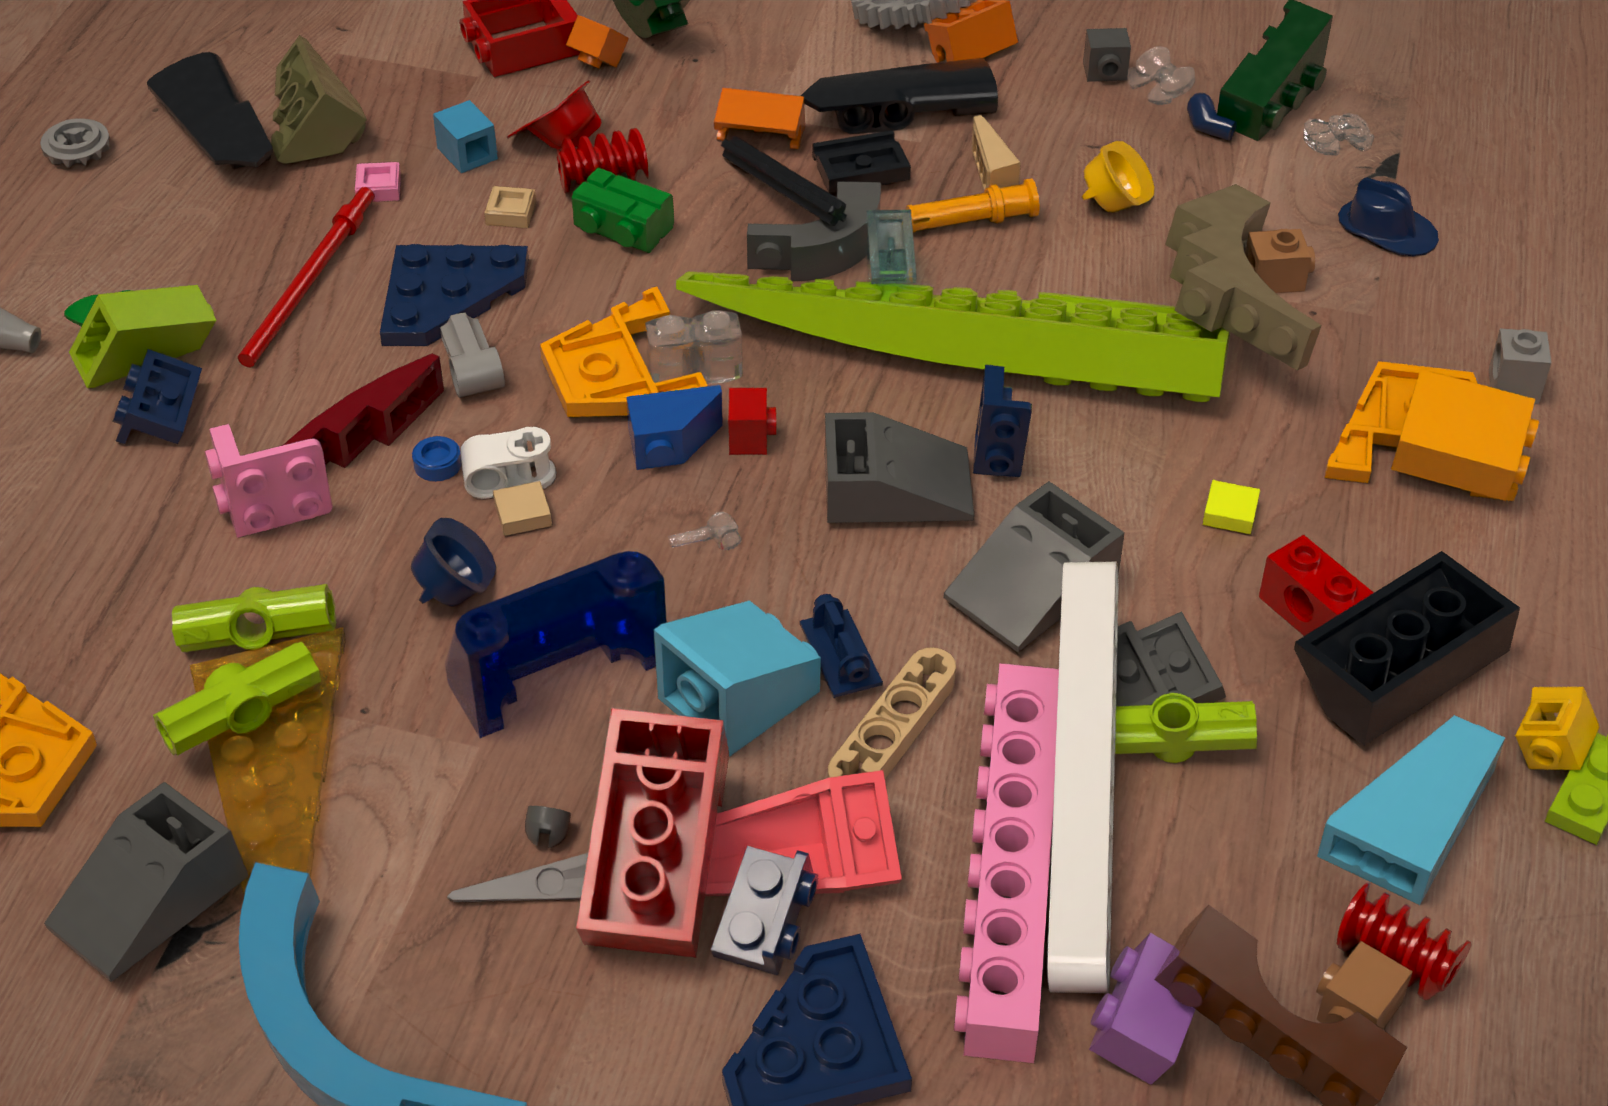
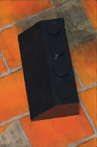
(1406, 646)

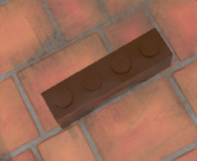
(1220, 977)

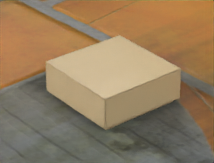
(510, 207)
(522, 508)

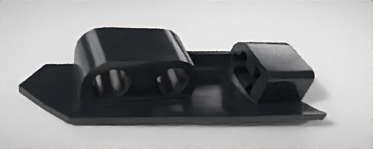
(891, 96)
(211, 110)

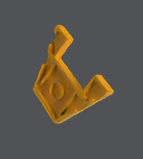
(601, 364)
(1380, 420)
(38, 755)

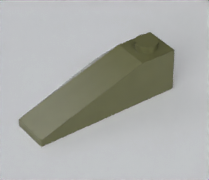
(315, 108)

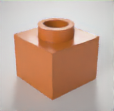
(596, 43)

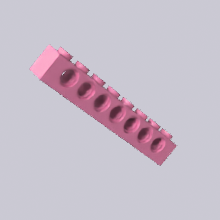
(1012, 865)

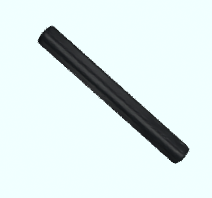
(784, 180)

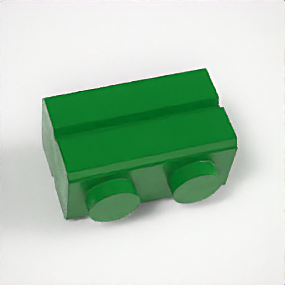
(623, 210)

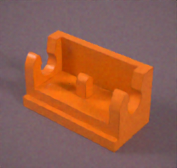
(973, 32)
(760, 113)

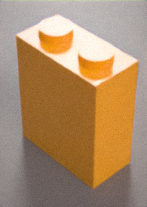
(1466, 435)

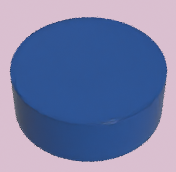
(436, 458)

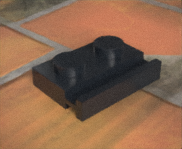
(861, 159)

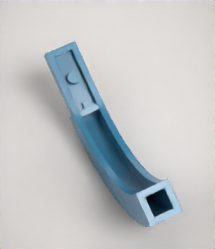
(272, 951)

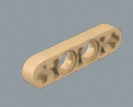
(898, 727)

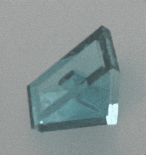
(890, 247)

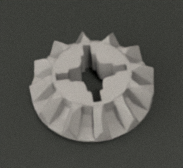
(85, 140)

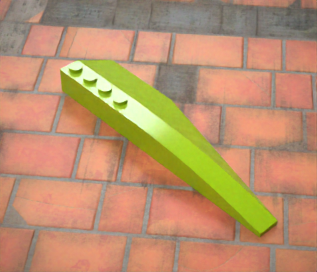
(1044, 337)

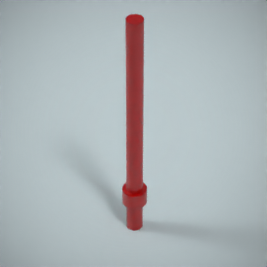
(345, 223)

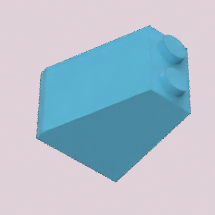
(734, 669)

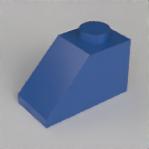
(672, 424)

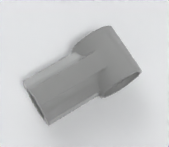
(471, 361)

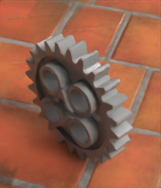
(903, 11)

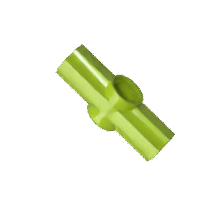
(224, 624)
(237, 698)
(1196, 724)

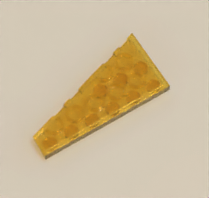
(276, 772)

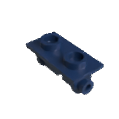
(842, 651)

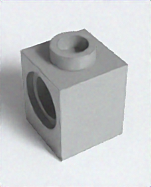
(1520, 362)

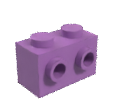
(1141, 1020)

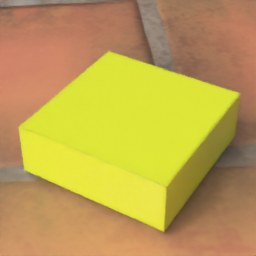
(1231, 507)

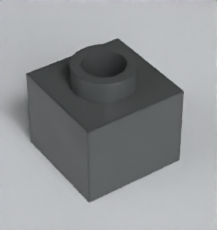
(1106, 54)

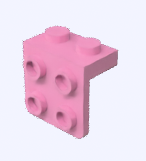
(268, 485)

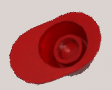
(570, 119)

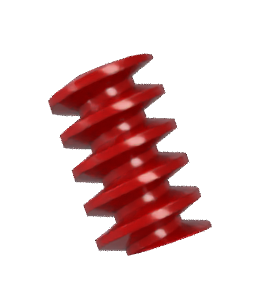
(615, 157)
(1407, 945)

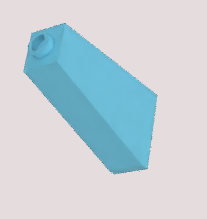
(1414, 811)

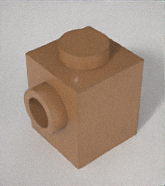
(1281, 258)
(1364, 984)

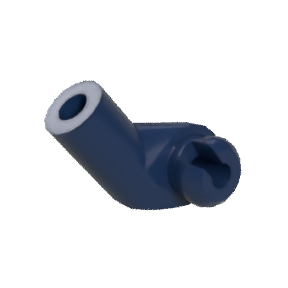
(1205, 119)

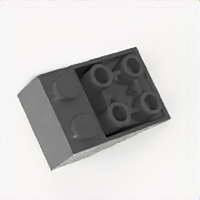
(892, 472)
(1018, 572)
(146, 881)

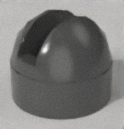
(546, 821)

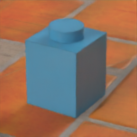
(465, 136)

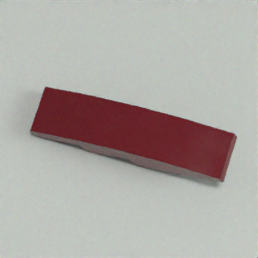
(375, 411)

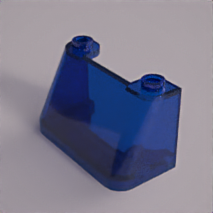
(595, 606)

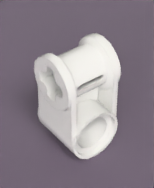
(504, 461)

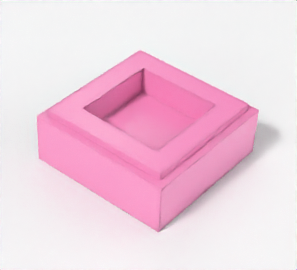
(381, 178)

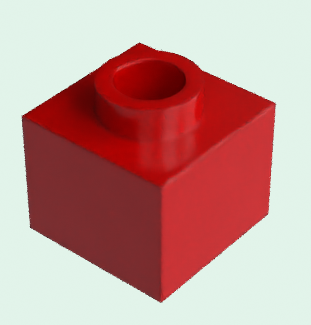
(749, 421)

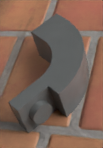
(816, 247)

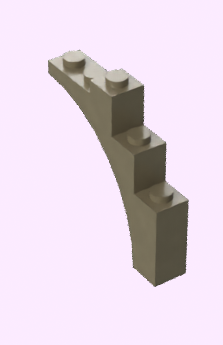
(1222, 285)

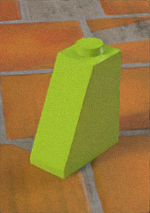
(131, 322)

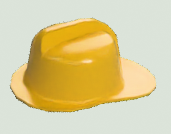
(1118, 178)

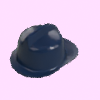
(1386, 216)
(452, 563)

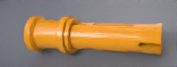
(992, 204)

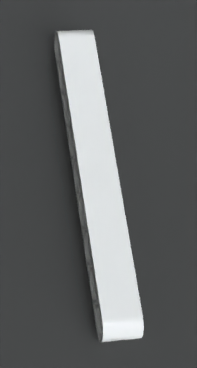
(1084, 781)

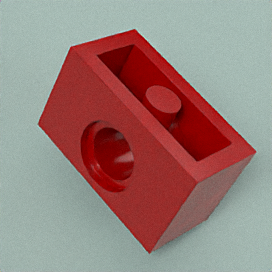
(1308, 585)

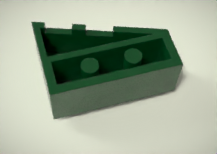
(1280, 74)

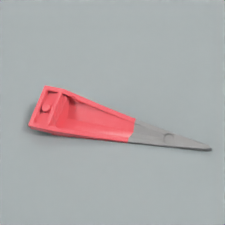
(835, 820)

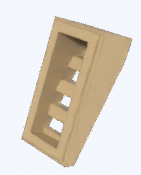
(992, 156)

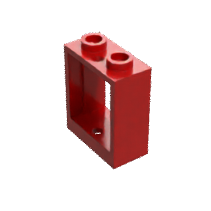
(523, 48)

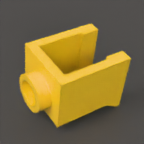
(1558, 741)

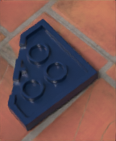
(443, 281)
(821, 1037)

